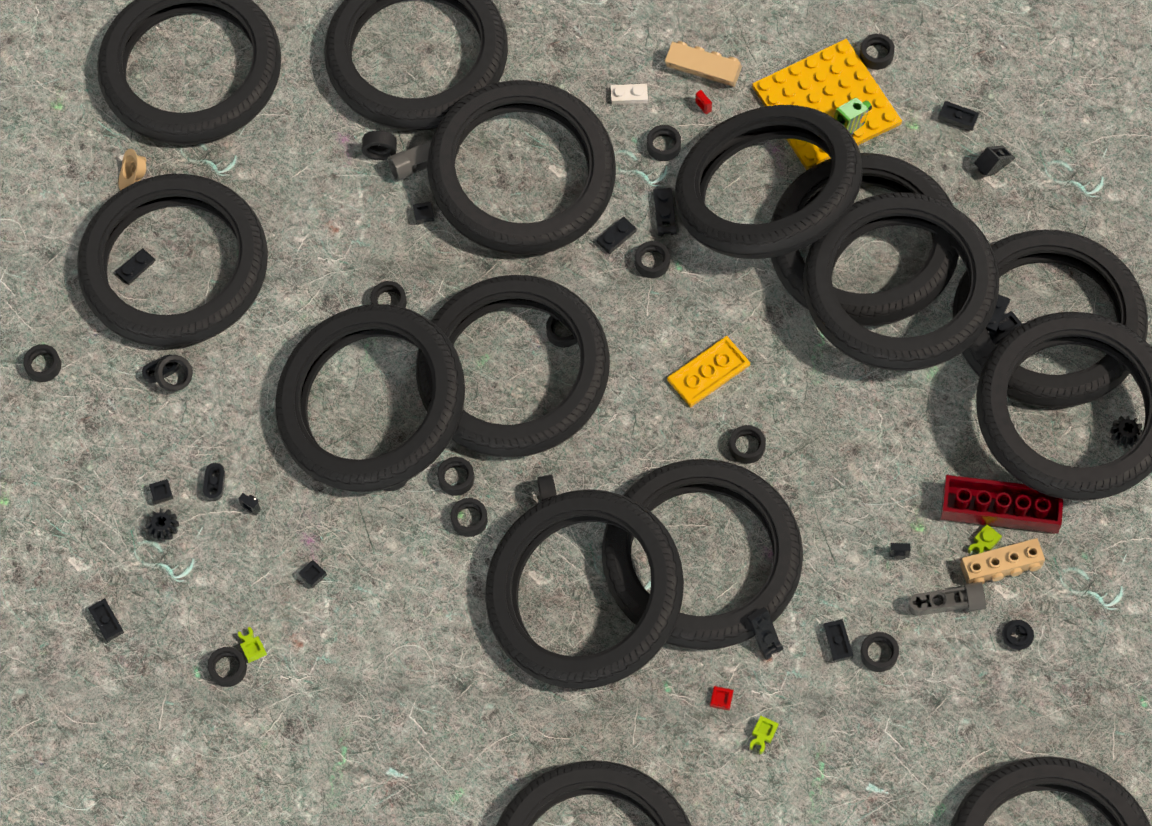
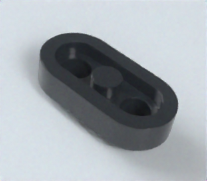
(150, 368)
(214, 483)

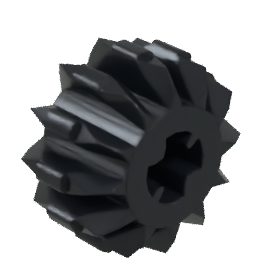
(1125, 437)
(154, 525)

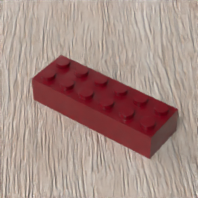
(1000, 504)

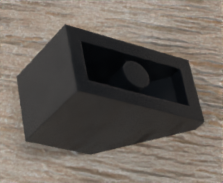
(993, 160)

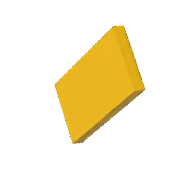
(708, 371)

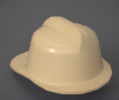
(132, 169)

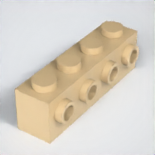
(703, 64)
(1003, 562)

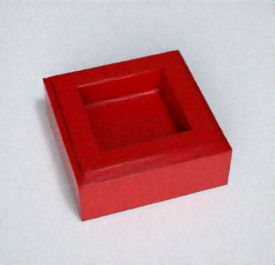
(703, 102)
(721, 698)

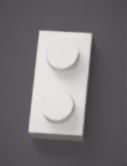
(629, 94)

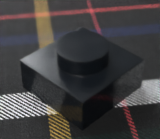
(423, 212)
(161, 491)
(250, 503)
(899, 550)
(312, 573)

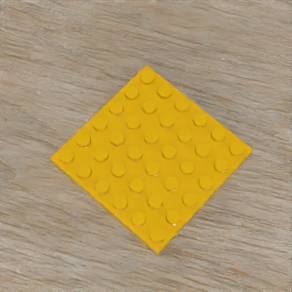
(824, 84)

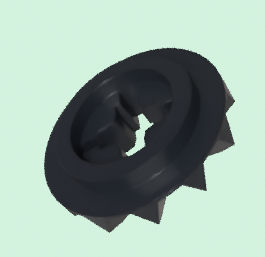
(1023, 629)

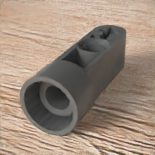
(409, 161)
(970, 597)

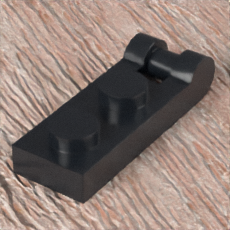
(664, 211)
(765, 633)

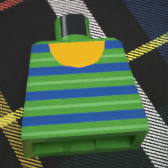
(853, 114)

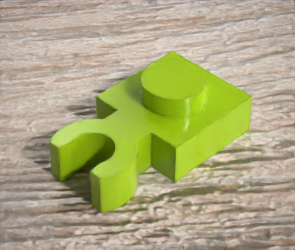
(985, 539)
(251, 647)
(764, 731)

